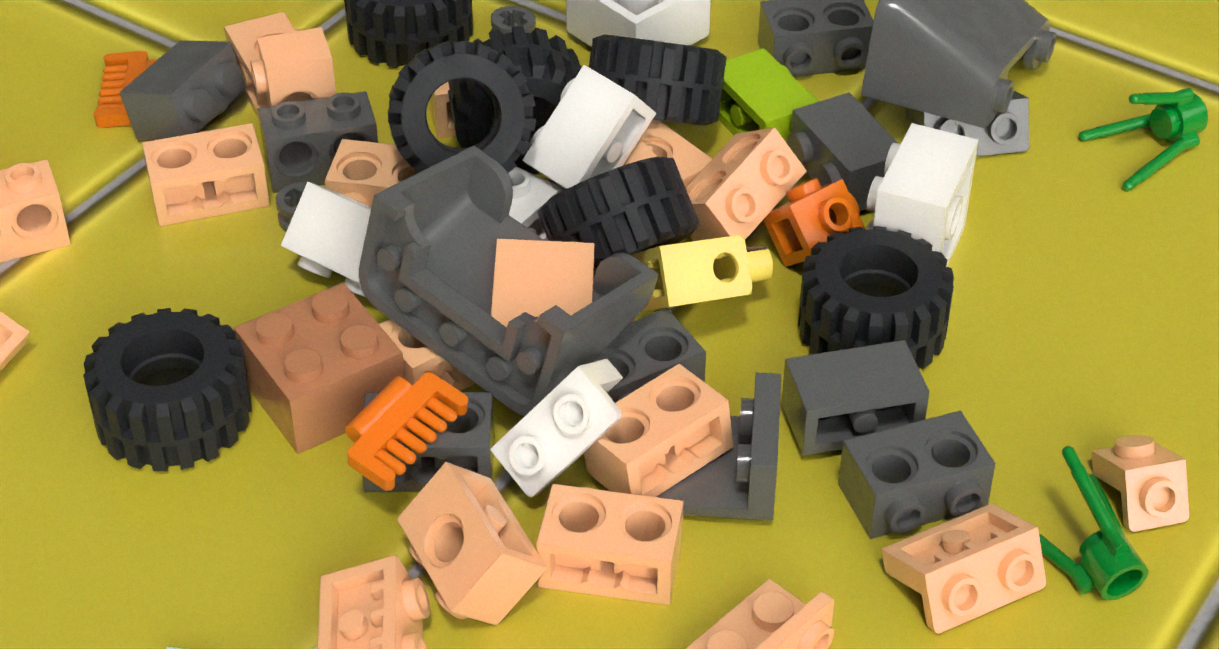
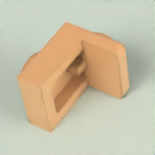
(1149, 481)

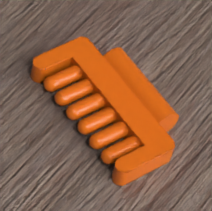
(118, 73)
(389, 418)

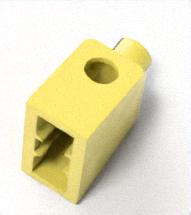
(705, 271)

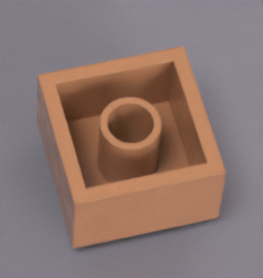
(317, 363)

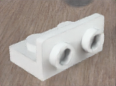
(560, 427)

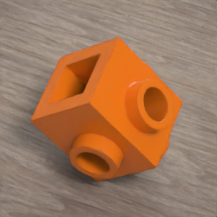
(810, 218)

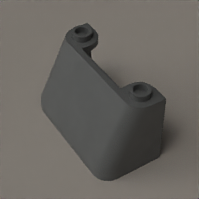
(953, 55)
(433, 274)

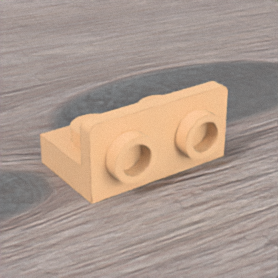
(969, 565)
(372, 607)
(772, 621)

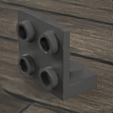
(743, 478)

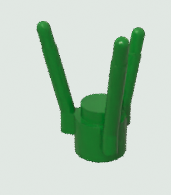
(1175, 118)
(1107, 556)

